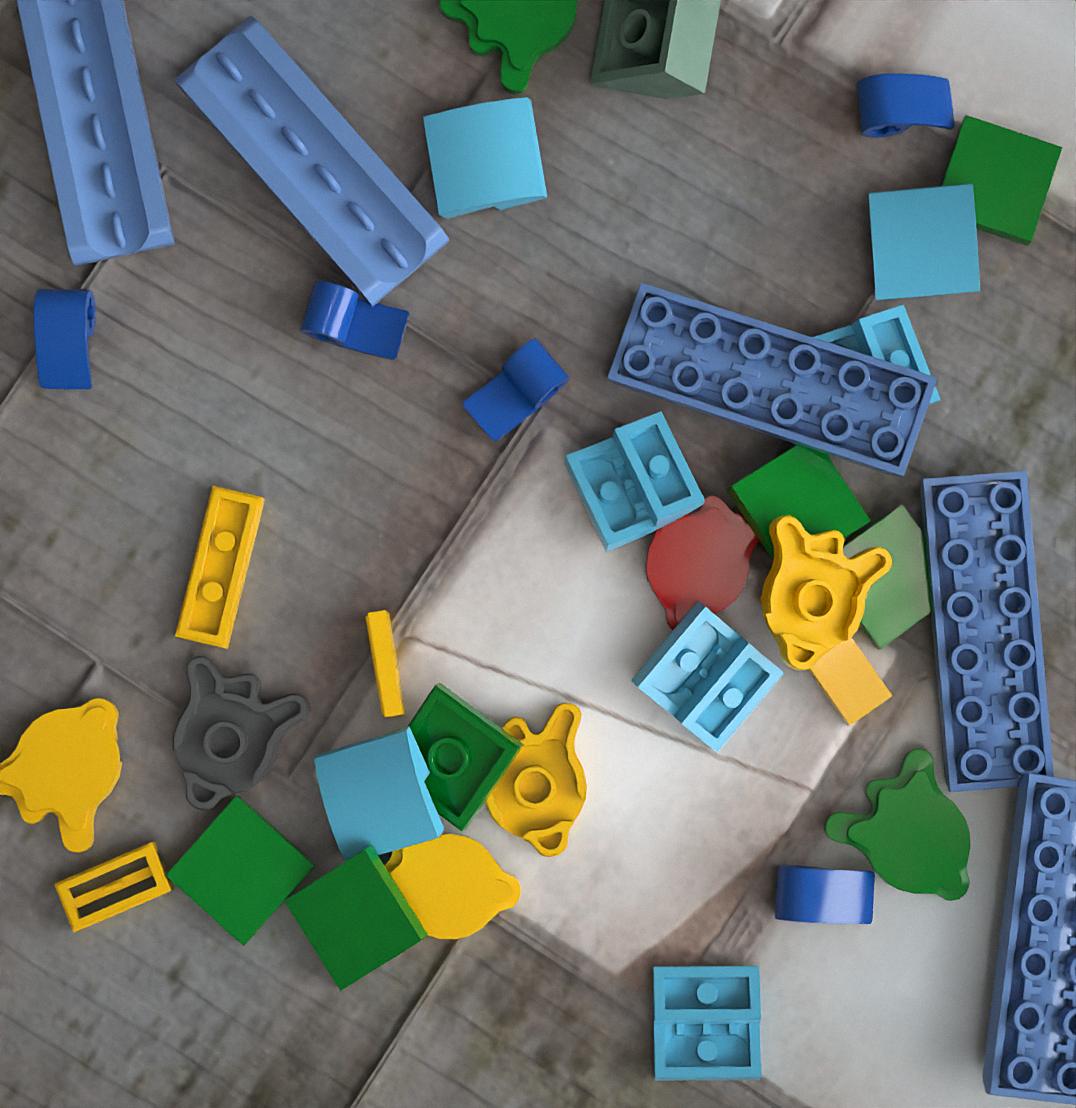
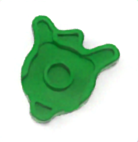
(516, 29)
(911, 832)

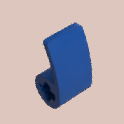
(898, 101)
(352, 323)
(61, 337)
(522, 388)
(824, 895)

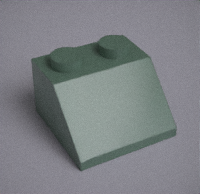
(655, 46)

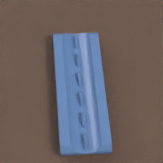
(96, 128)
(312, 160)
(772, 380)
(986, 630)
(1034, 986)

